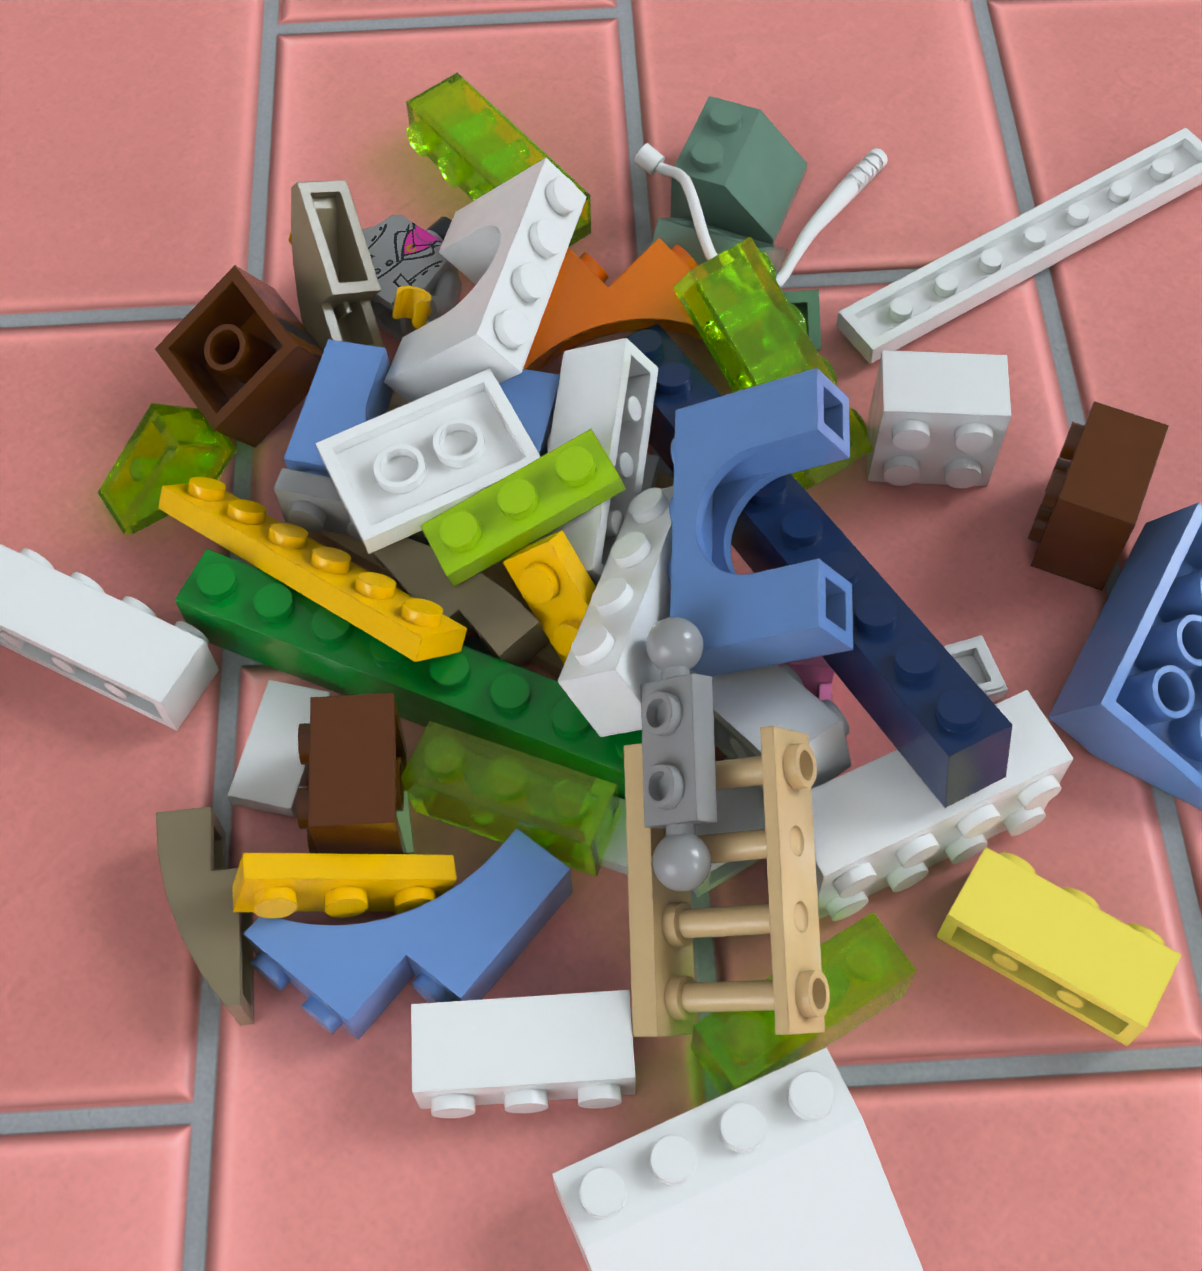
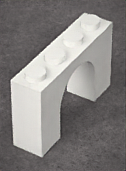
(512, 252)

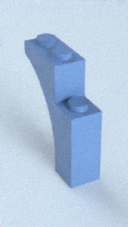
(450, 944)

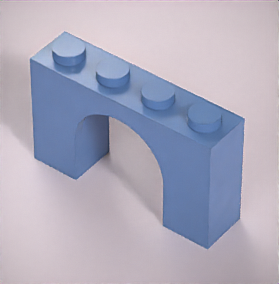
(353, 390)
(720, 461)

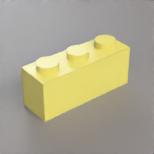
(1060, 945)

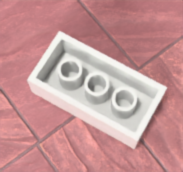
(888, 827)

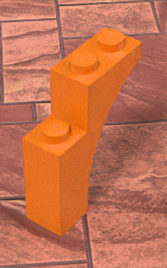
(587, 309)

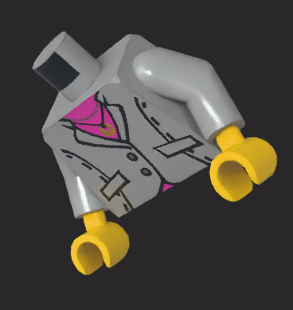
(412, 274)

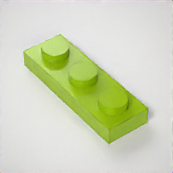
(522, 507)

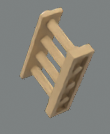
(666, 924)

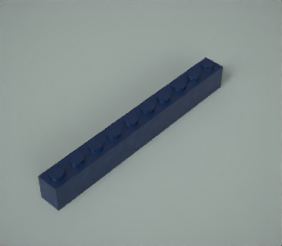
(896, 664)

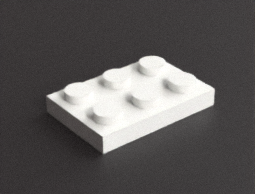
(425, 458)

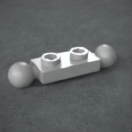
(678, 754)

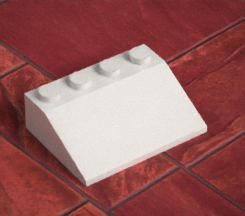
(744, 1184)

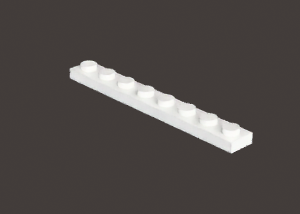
(1022, 246)

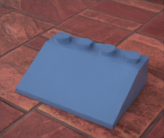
(1140, 671)

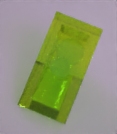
(163, 450)

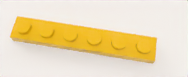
(318, 572)

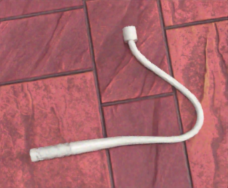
(840, 197)

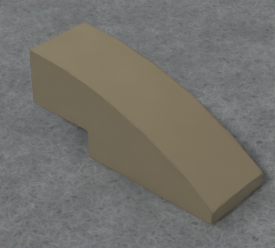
(332, 265)
(476, 603)
(202, 904)

